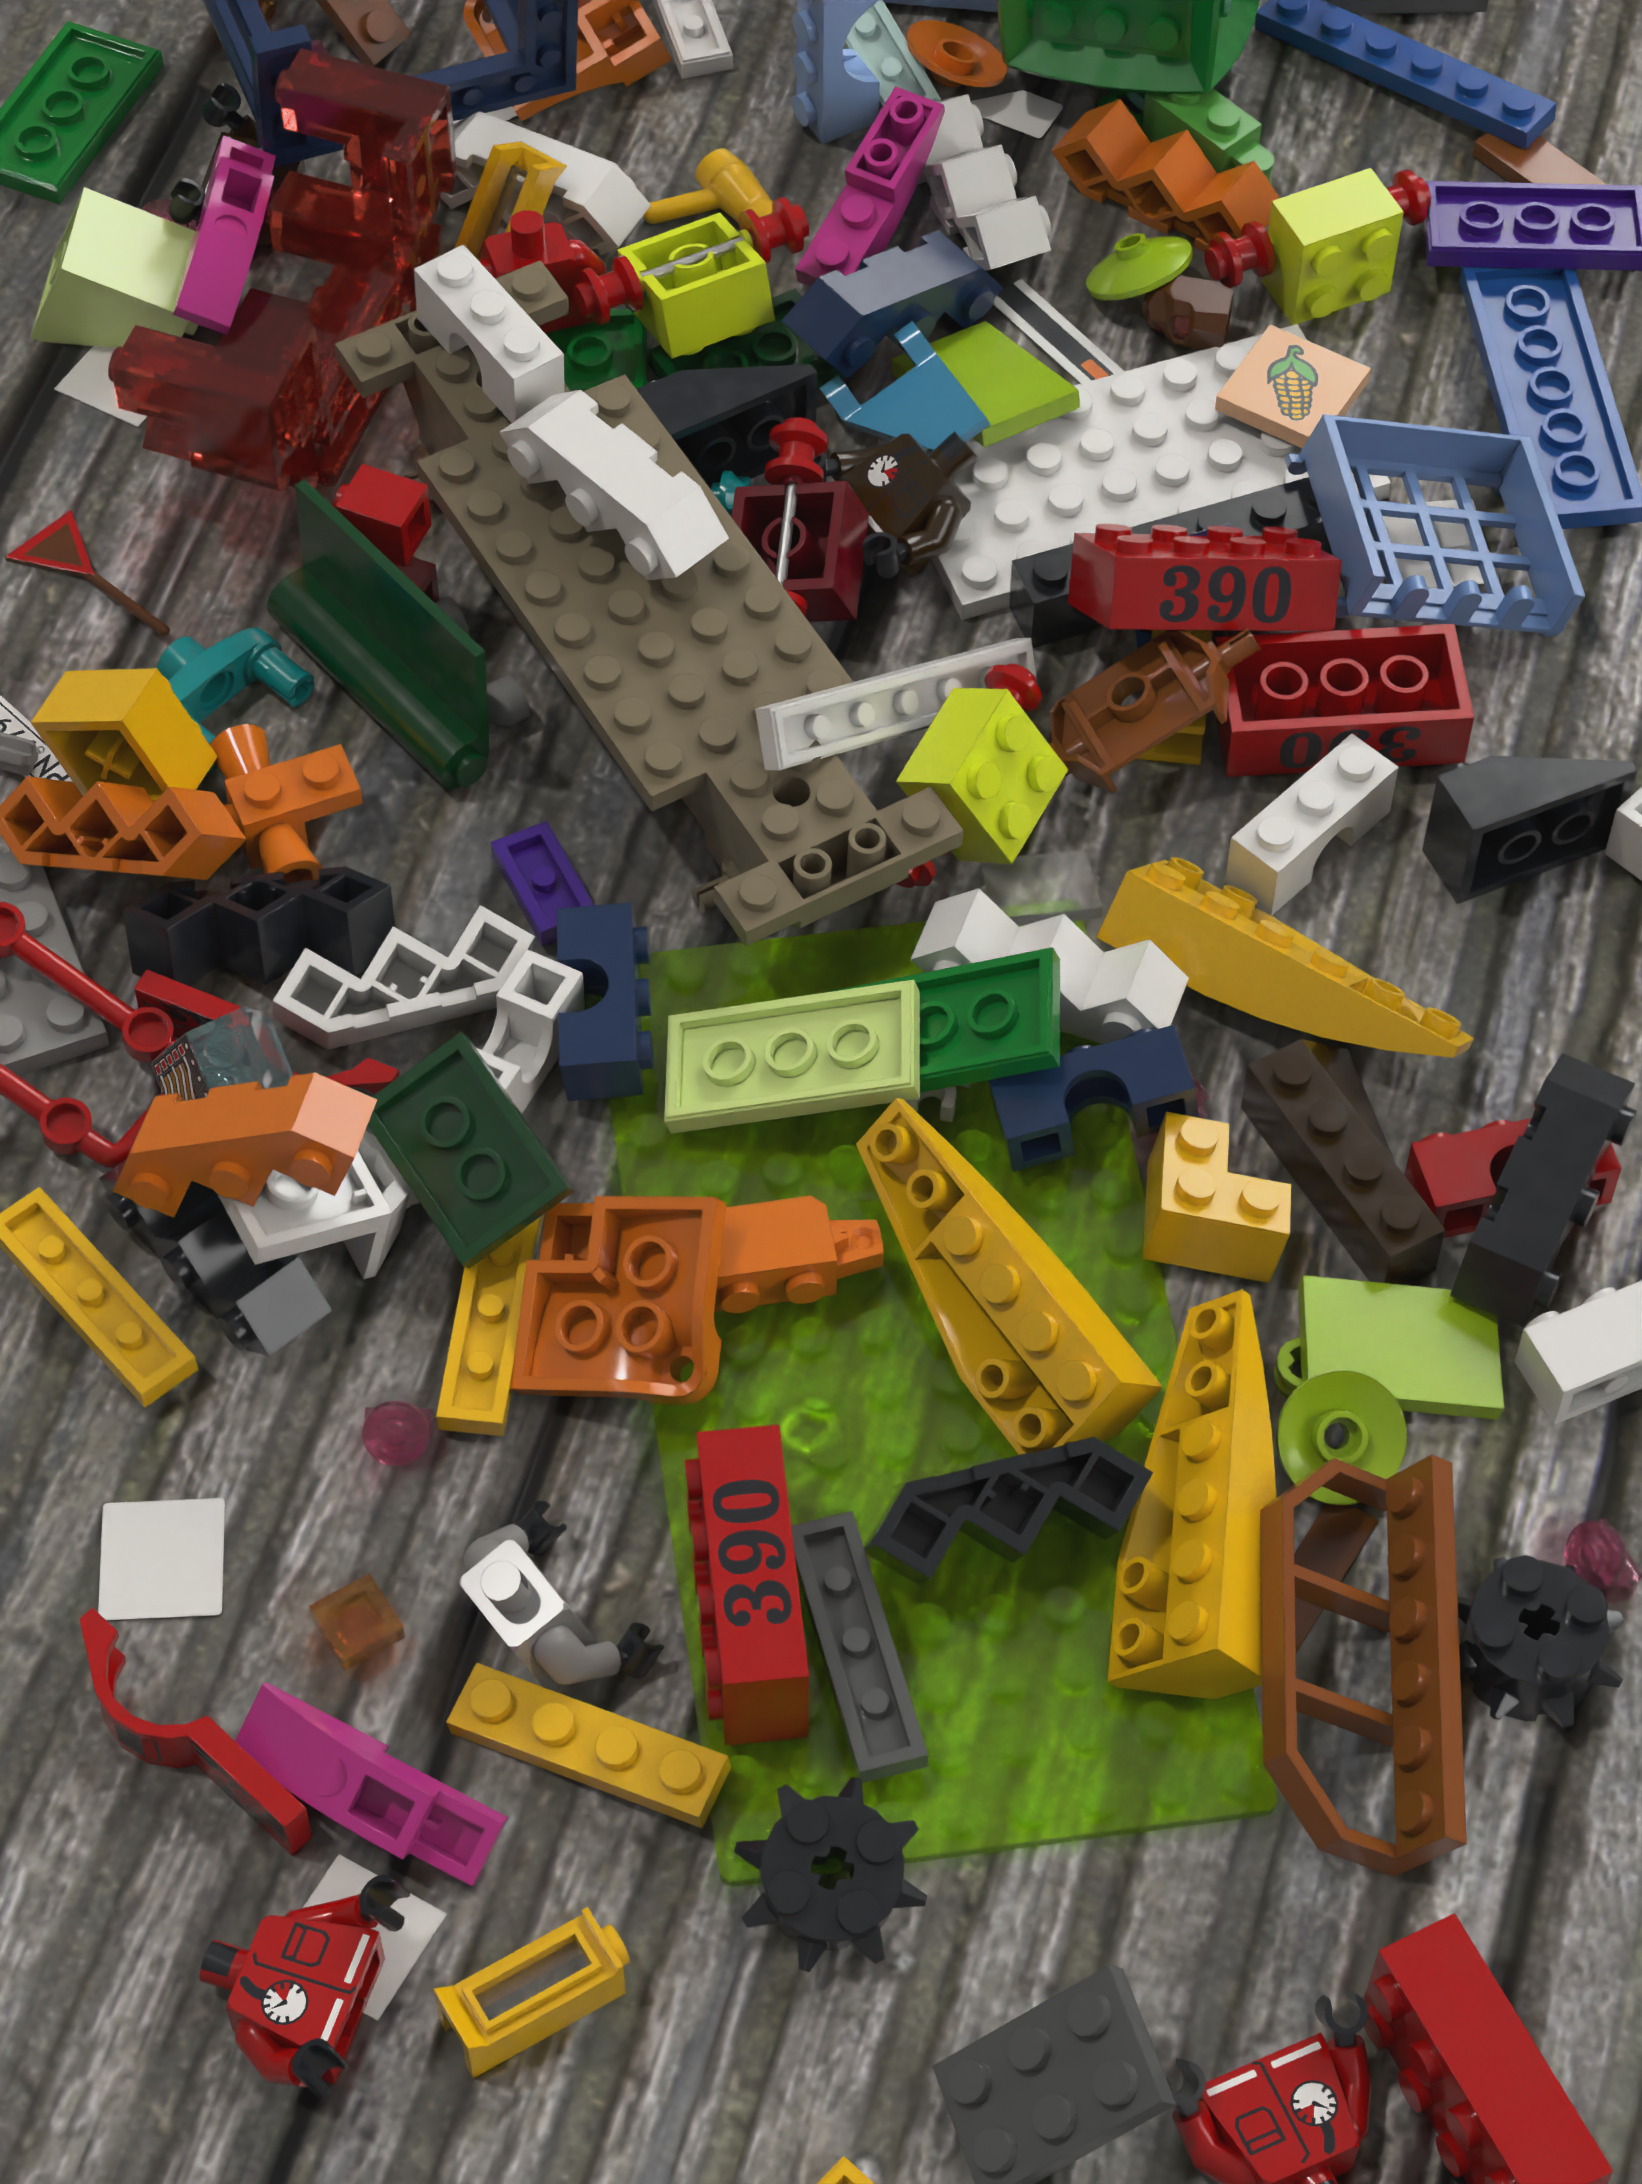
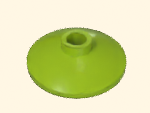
(1139, 266)
(1369, 1420)

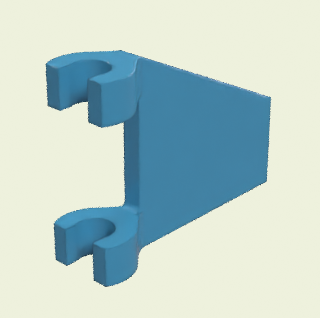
(921, 402)

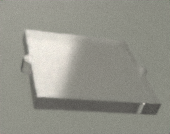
(1044, 887)

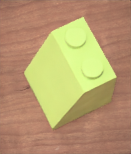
(112, 274)

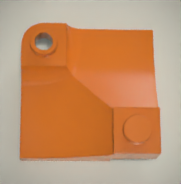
(612, 46)
(623, 1300)

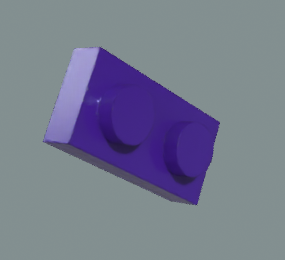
(539, 877)

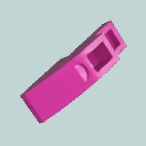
(876, 187)
(225, 235)
(365, 1788)

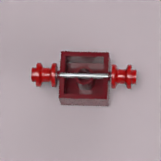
(805, 526)

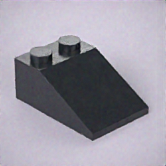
(728, 413)
(1520, 818)

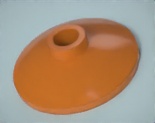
(955, 54)

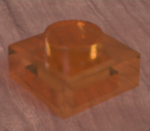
(357, 1621)

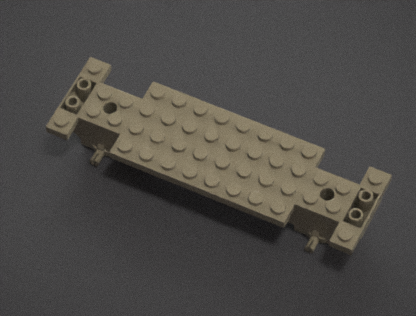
(658, 663)

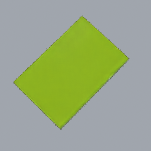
(1002, 380)
(1412, 1339)

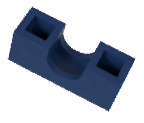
(605, 1045)
(1137, 1073)

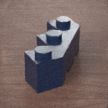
(854, 312)

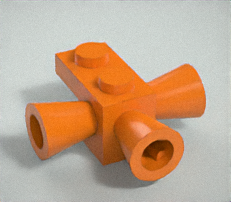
(278, 799)

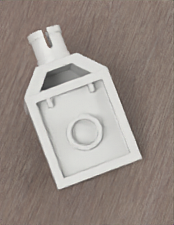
(301, 1218)

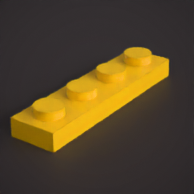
(94, 1298)
(484, 1339)
(589, 1745)

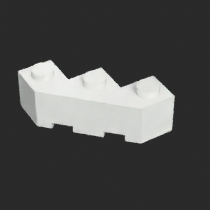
(977, 193)
(588, 199)
(615, 484)
(402, 986)
(1100, 991)

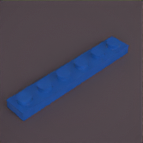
(1409, 68)

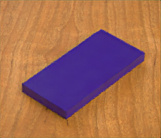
(1534, 225)

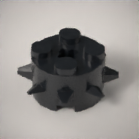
(1536, 1640)
(856, 1907)

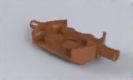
(1179, 683)

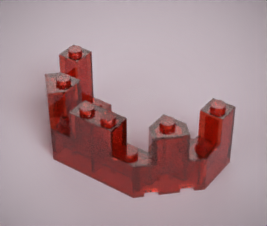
(271, 393)

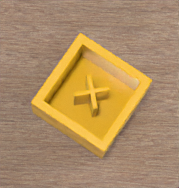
(123, 731)

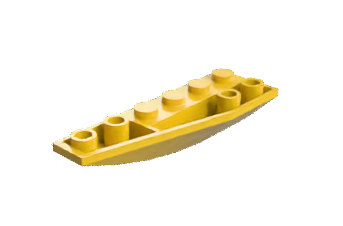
(1267, 966)
(1001, 1298)
(1194, 1536)

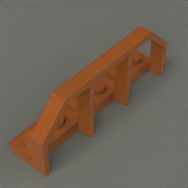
(1424, 1664)

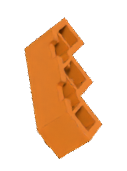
(1161, 181)
(118, 829)
(240, 1136)

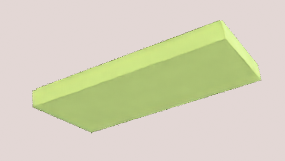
(793, 1057)

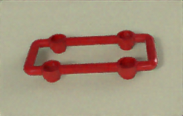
(146, 1034)

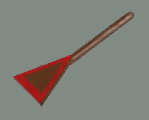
(62, 550)

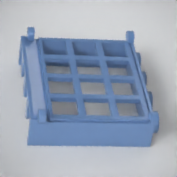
(1442, 455)

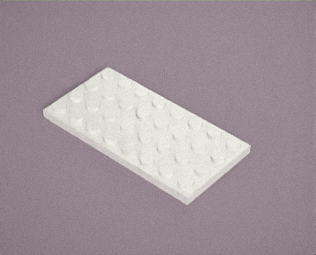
(1126, 457)

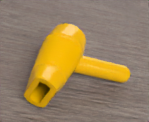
(725, 185)

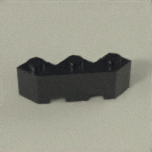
(259, 925)
(1544, 1190)
(201, 1251)
(1006, 1504)

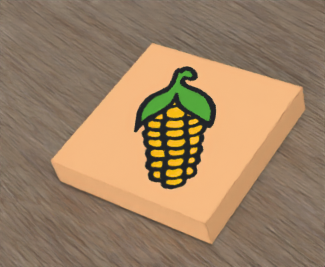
(1290, 385)

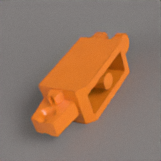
(790, 1253)

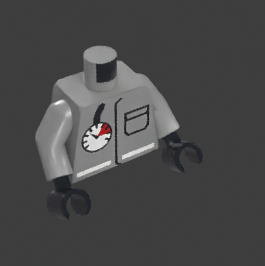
(535, 1616)

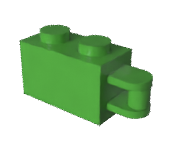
(1216, 124)

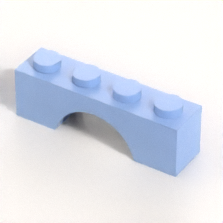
(832, 83)

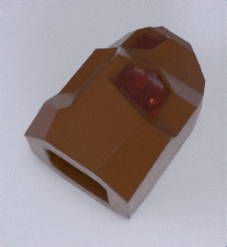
(1190, 311)

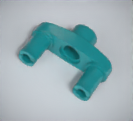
(212, 676)

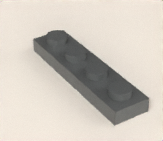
(857, 1648)

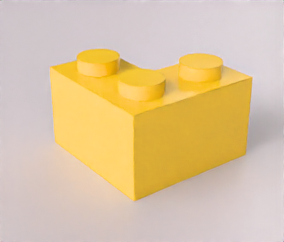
(1205, 1214)

